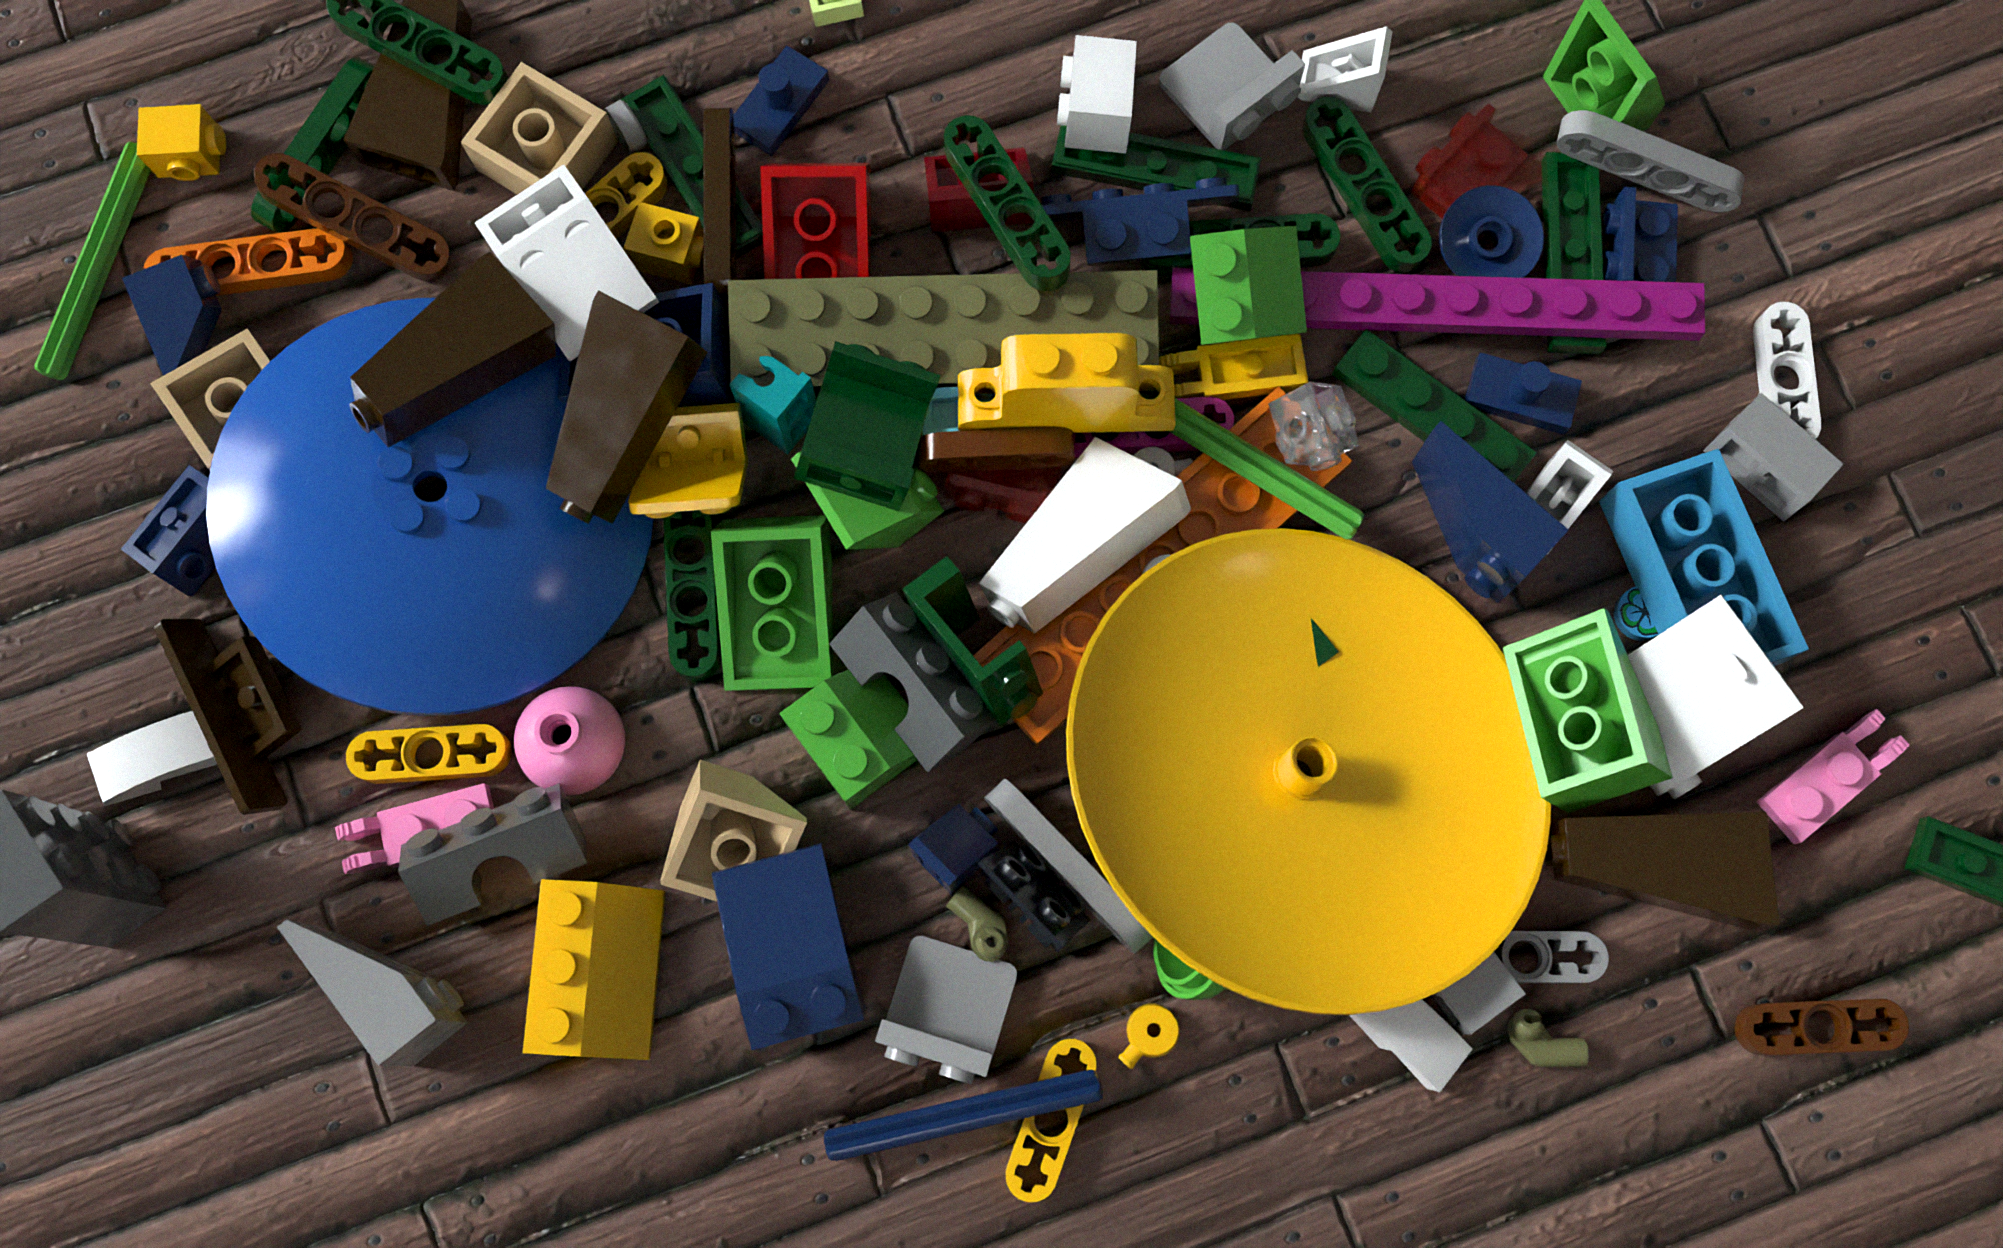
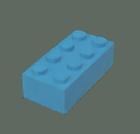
(1692, 542)

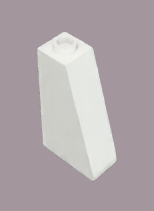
(1082, 534)

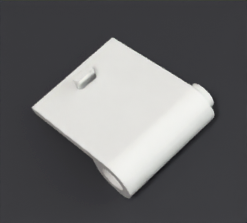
(1708, 691)

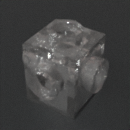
(1314, 425)

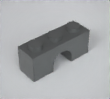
(942, 708)
(533, 829)

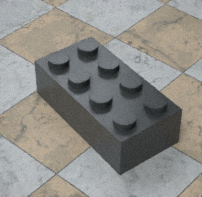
(70, 875)

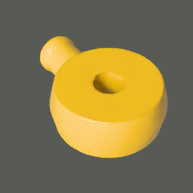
(1144, 1045)

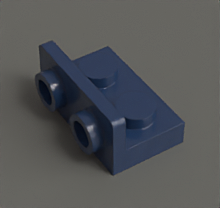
(1640, 239)
(176, 536)

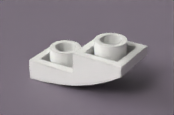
(149, 755)
(1419, 1040)

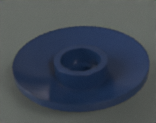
(1502, 216)

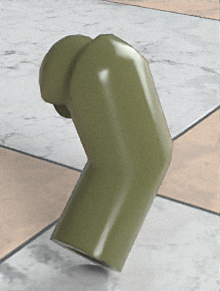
(984, 924)
(1540, 1047)

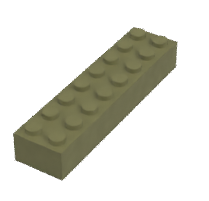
(929, 320)

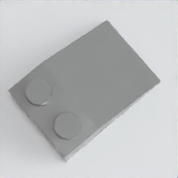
(386, 1004)

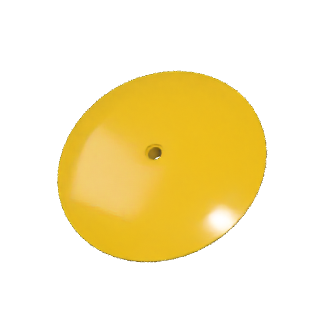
(1286, 884)

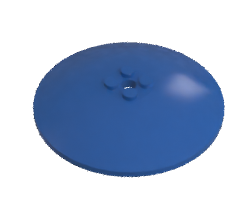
(397, 593)

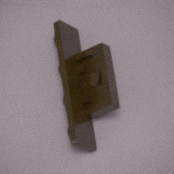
(236, 707)

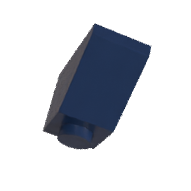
(176, 308)
(955, 846)

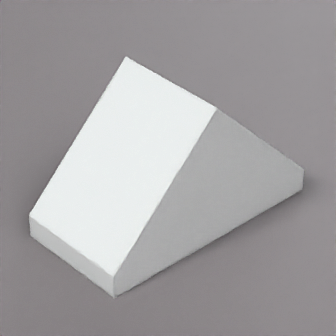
(1347, 69)
(1568, 483)

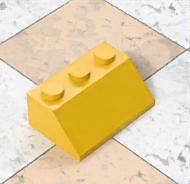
(594, 970)

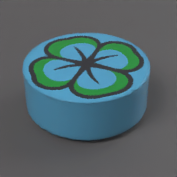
(1633, 616)

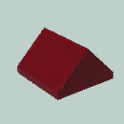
(952, 205)

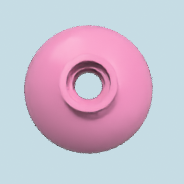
(590, 752)

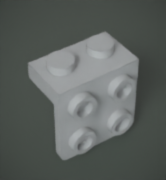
(1231, 85)
(947, 1009)

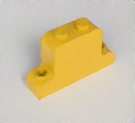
(1068, 383)

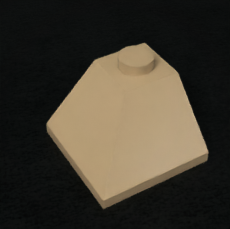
(724, 824)

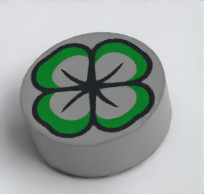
(626, 126)

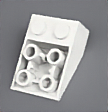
(563, 255)

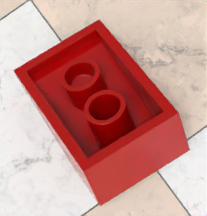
(816, 220)

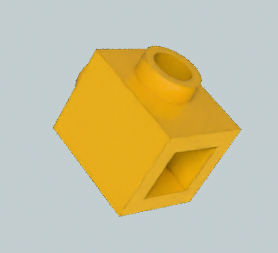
(180, 141)
(665, 243)

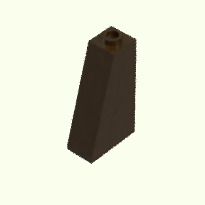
(406, 118)
(452, 353)
(618, 406)
(1681, 862)

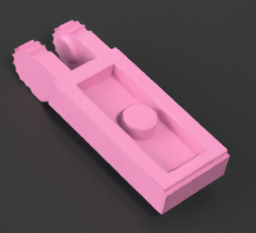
(1828, 779)
(403, 822)

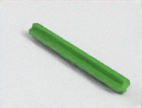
(93, 265)
(1264, 470)

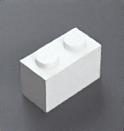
(1100, 94)

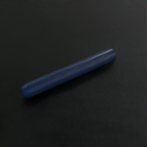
(963, 1115)

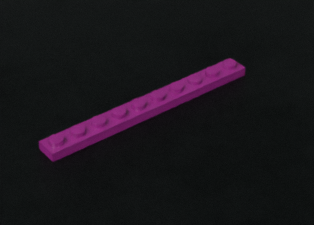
(1486, 305)

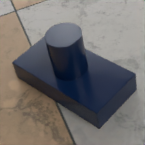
(779, 100)
(1523, 393)

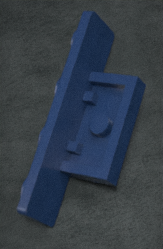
(1138, 225)

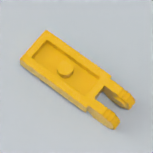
(1241, 368)

